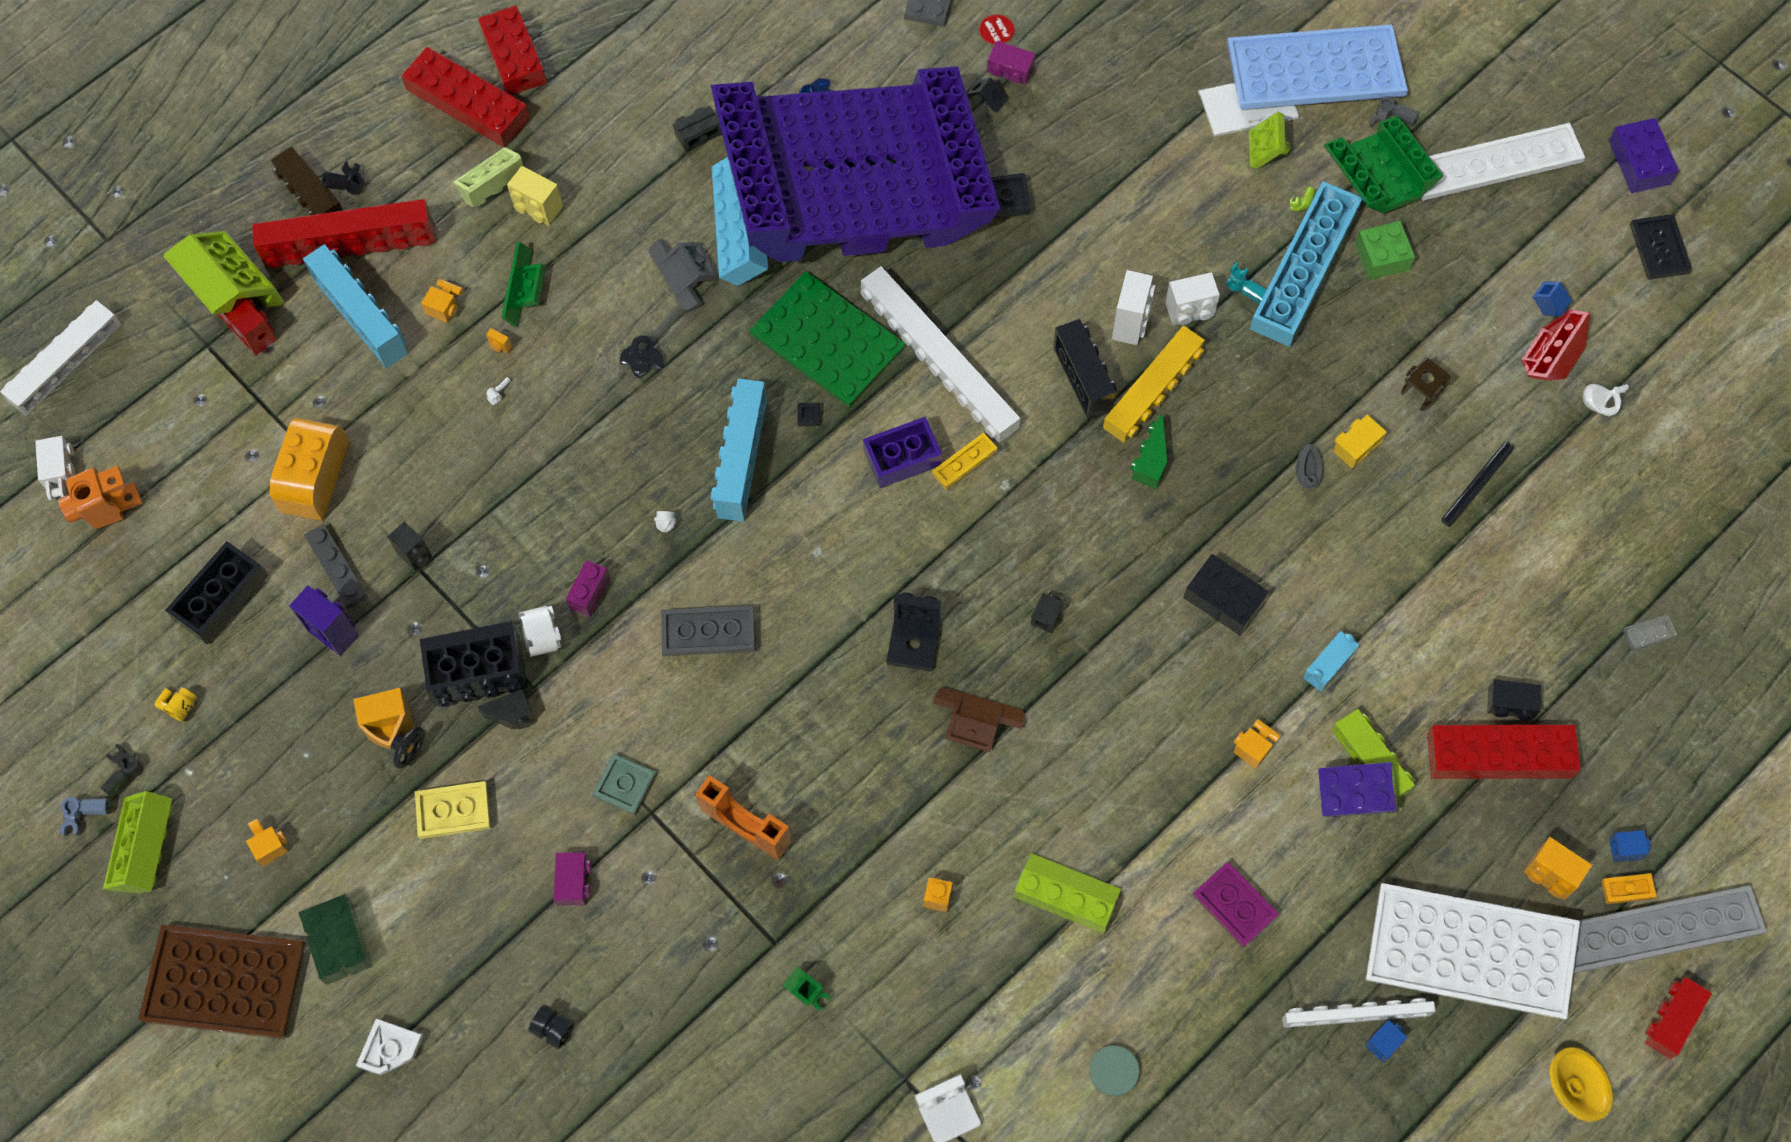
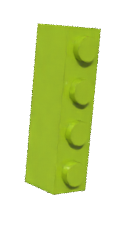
(1369, 747)

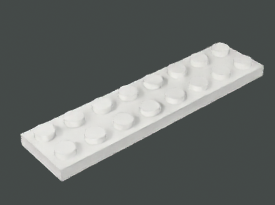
(1505, 160)

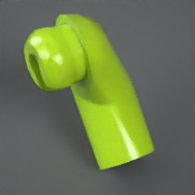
(1303, 203)

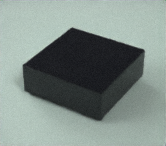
(808, 414)

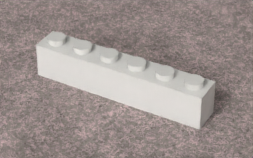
(60, 358)

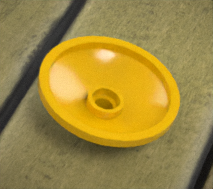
(1581, 1084)

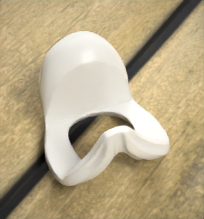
(1597, 396)

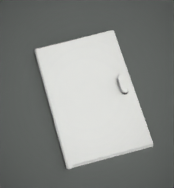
(1226, 117)

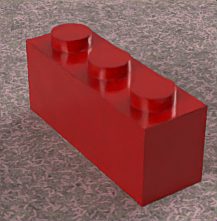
(1677, 1017)

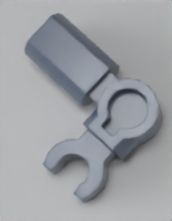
(74, 808)

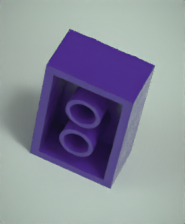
(1643, 155)
(902, 452)
(324, 619)
(1358, 790)

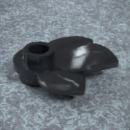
(641, 359)

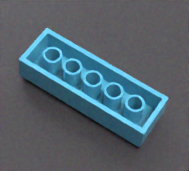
(735, 257)
(356, 306)
(740, 450)

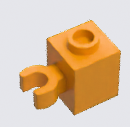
(266, 844)

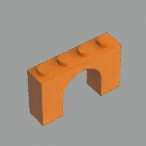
(767, 834)

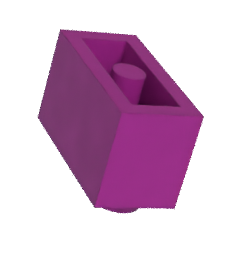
(1010, 62)
(587, 588)
(571, 879)

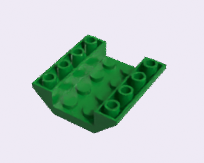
(1386, 167)

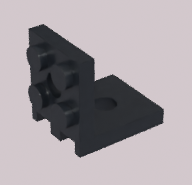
(914, 620)

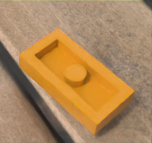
(1628, 888)

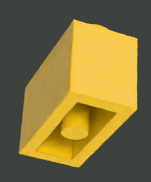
(1359, 441)

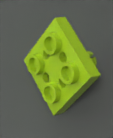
(1267, 140)

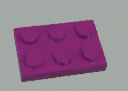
(1235, 904)

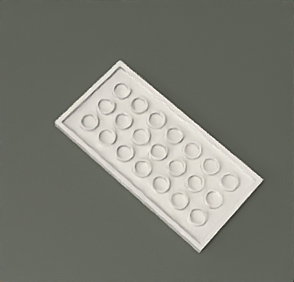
(1473, 951)

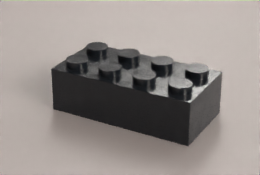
(1084, 369)
(216, 592)

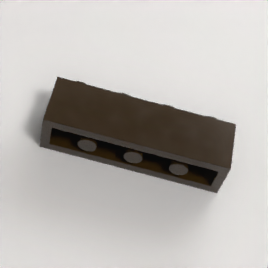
(304, 183)

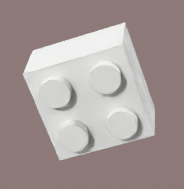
(1192, 299)

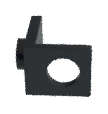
(990, 93)

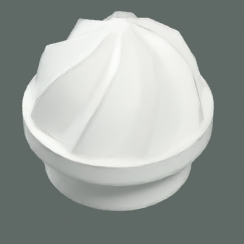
(665, 520)

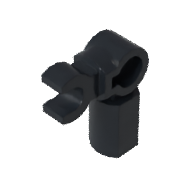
(351, 181)

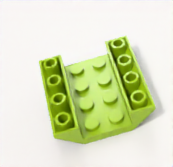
(220, 272)

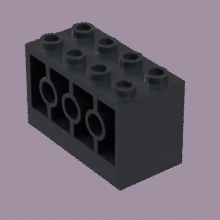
(473, 664)

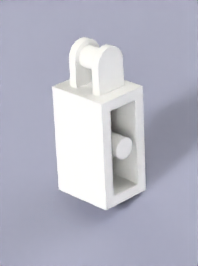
(54, 465)

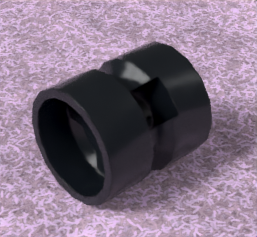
(550, 1025)

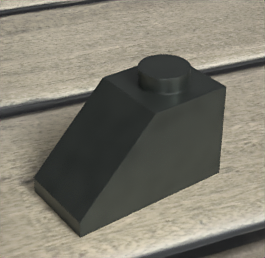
(510, 710)

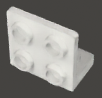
(947, 1110)

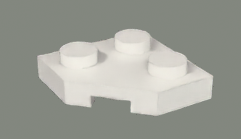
(388, 1048)

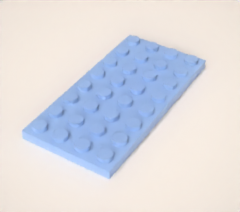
(1316, 67)

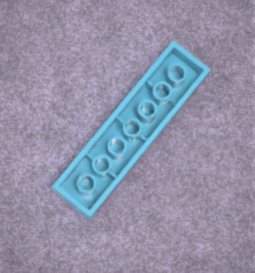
(1305, 264)

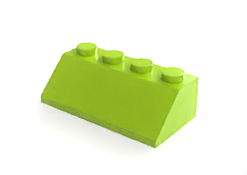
(138, 843)
(1067, 893)

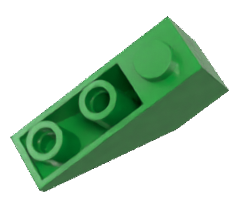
(1153, 459)

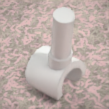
(493, 393)

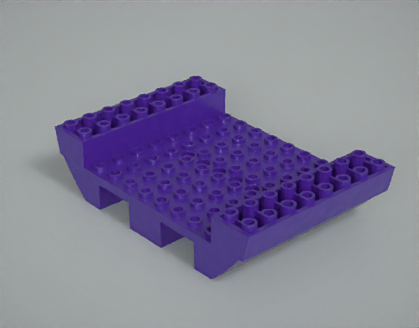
(931, 191)

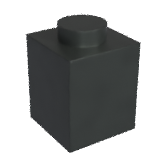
(1047, 612)

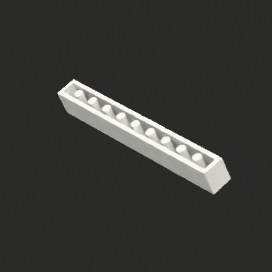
(940, 354)

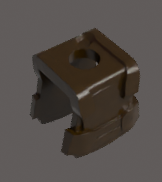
(1430, 390)

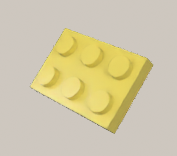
(452, 810)

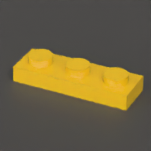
(964, 461)

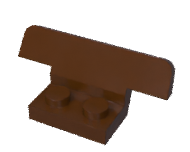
(975, 718)

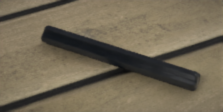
(1477, 484)

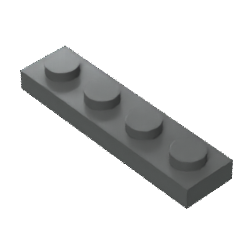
(335, 566)

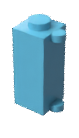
(1331, 661)

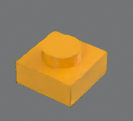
(498, 341)

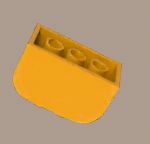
(308, 468)

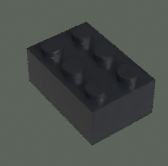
(1226, 594)

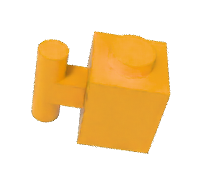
(441, 303)
(1254, 746)

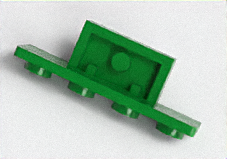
(523, 285)

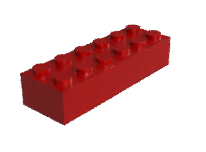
(465, 97)
(1503, 752)

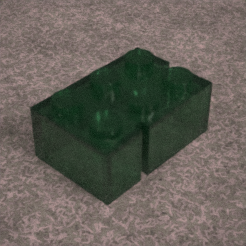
(335, 939)

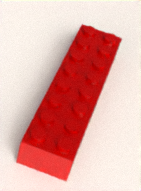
(345, 231)

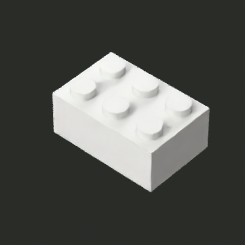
(1133, 307)

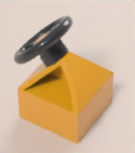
(389, 724)

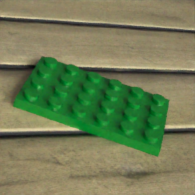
(827, 339)

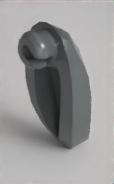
(1309, 467)

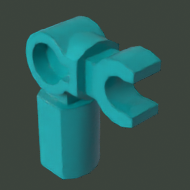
(1238, 282)

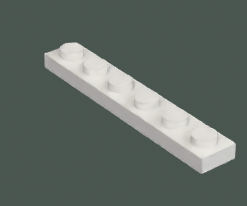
(1368, 1012)

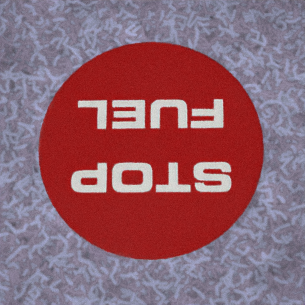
(996, 28)

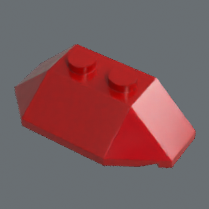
(1557, 346)

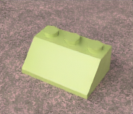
(488, 177)

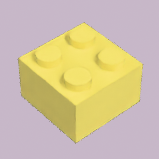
(535, 196)

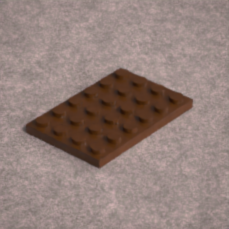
(222, 982)

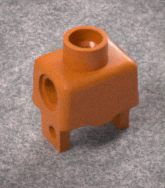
(96, 499)

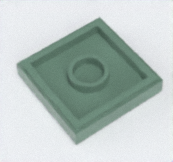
(624, 784)

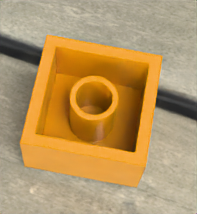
(1557, 869)

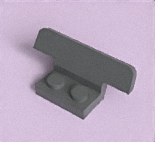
(683, 269)

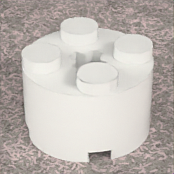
(539, 631)

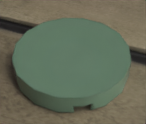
(1114, 1071)

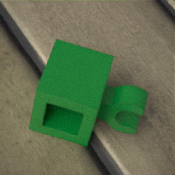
(805, 988)

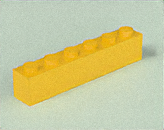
(1153, 384)

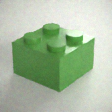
(1384, 250)

